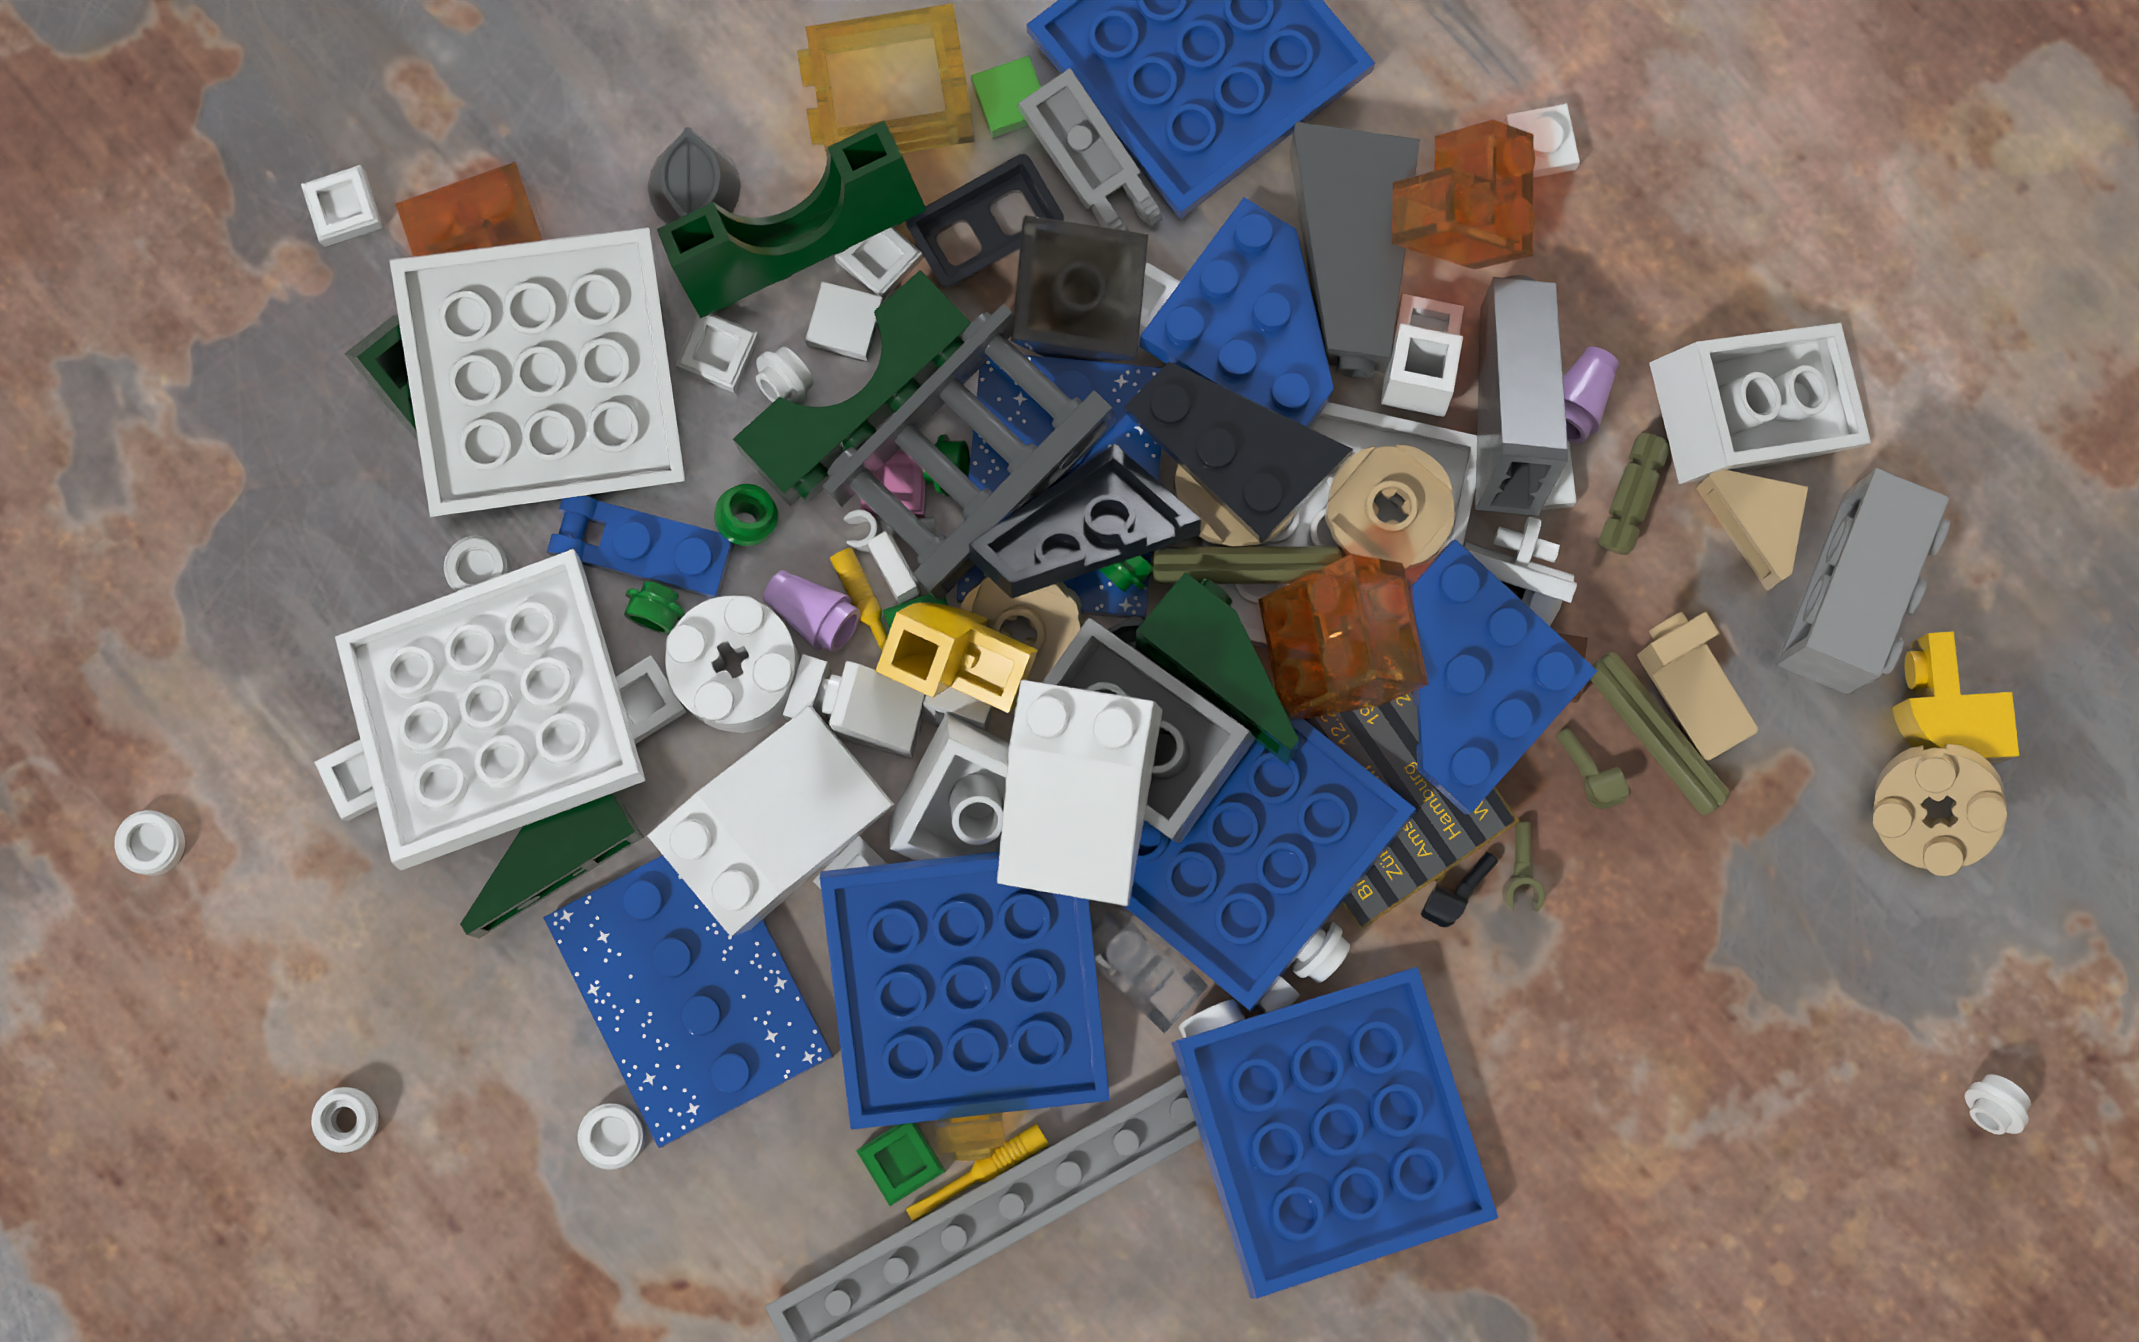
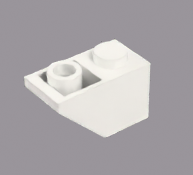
(874, 710)

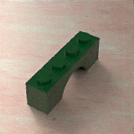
(733, 256)
(799, 443)

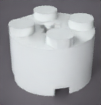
(699, 651)

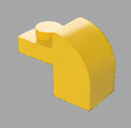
(950, 647)
(1944, 715)

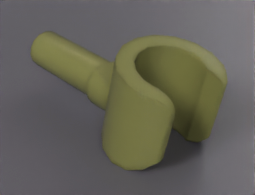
(1601, 788)
(1523, 869)

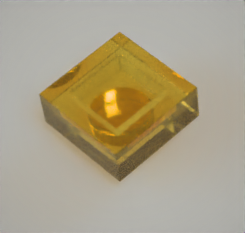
(971, 1136)

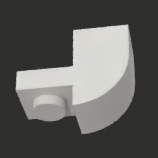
(1423, 356)

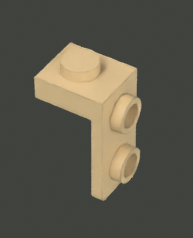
(1696, 685)

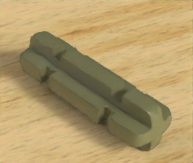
(1634, 493)

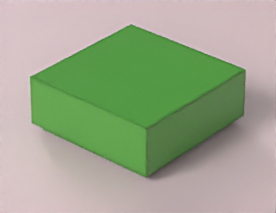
(1001, 91)

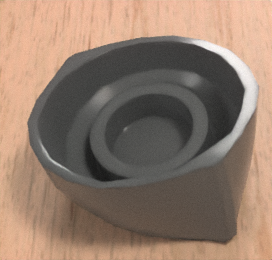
(692, 176)

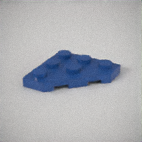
(1248, 318)
(1490, 675)

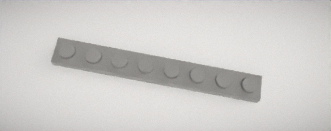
(988, 1218)

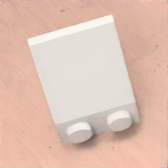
(1759, 401)
(1076, 791)
(953, 796)
(770, 821)

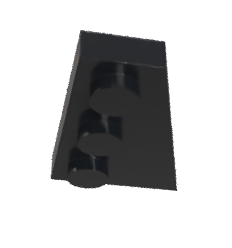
(1235, 448)
(1082, 525)

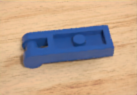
(645, 546)

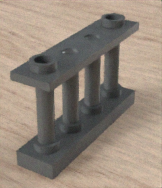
(1030, 467)

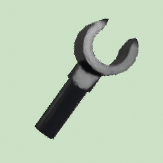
(1445, 906)

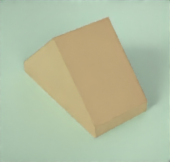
(1759, 518)

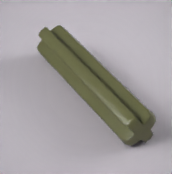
(1241, 564)
(1659, 734)

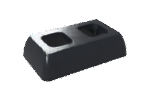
(972, 206)

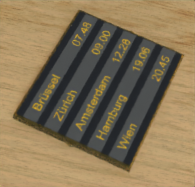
(1436, 836)

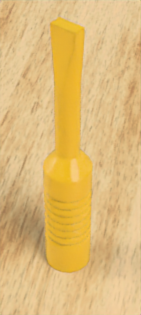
(859, 590)
(1004, 1158)

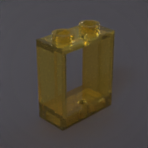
(910, 133)

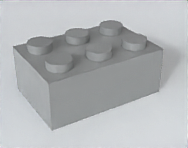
(1865, 582)
(1195, 739)

